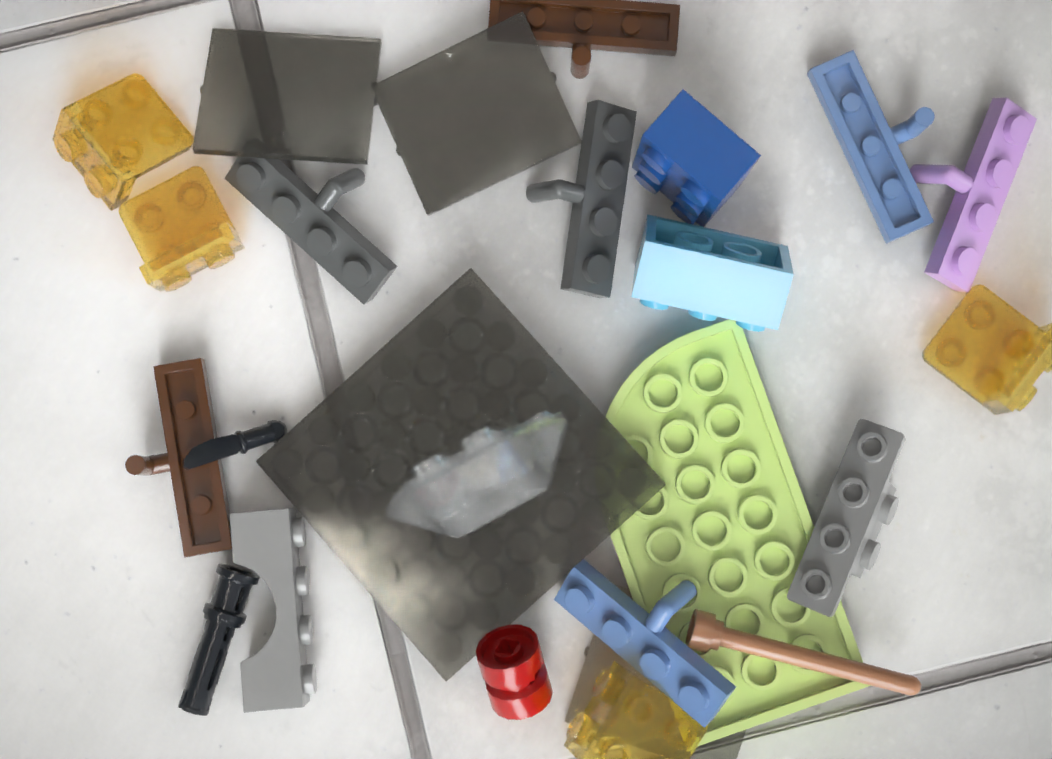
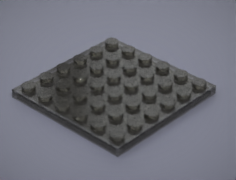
(417, 397)

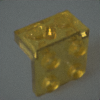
(119, 137)
(180, 229)
(991, 351)
(631, 722)

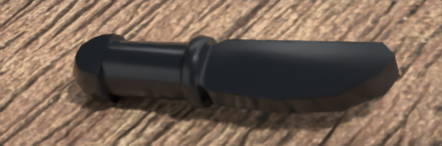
(231, 444)

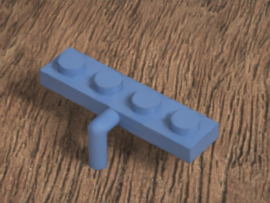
(872, 145)
(645, 640)

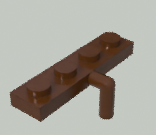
(596, 26)
(186, 423)

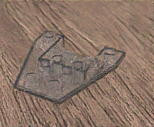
(484, 480)

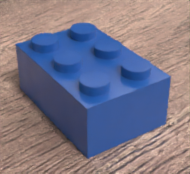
(692, 160)

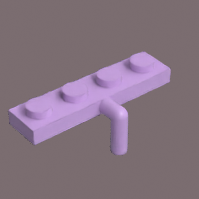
(978, 193)

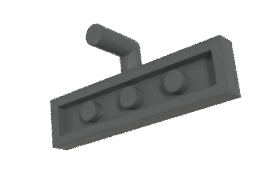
(595, 199)
(314, 223)

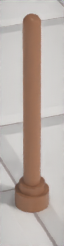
(708, 633)

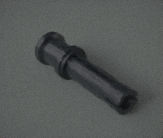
(223, 617)

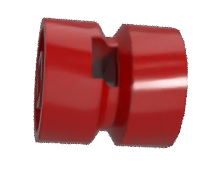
(514, 671)

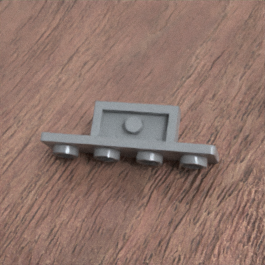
(849, 519)

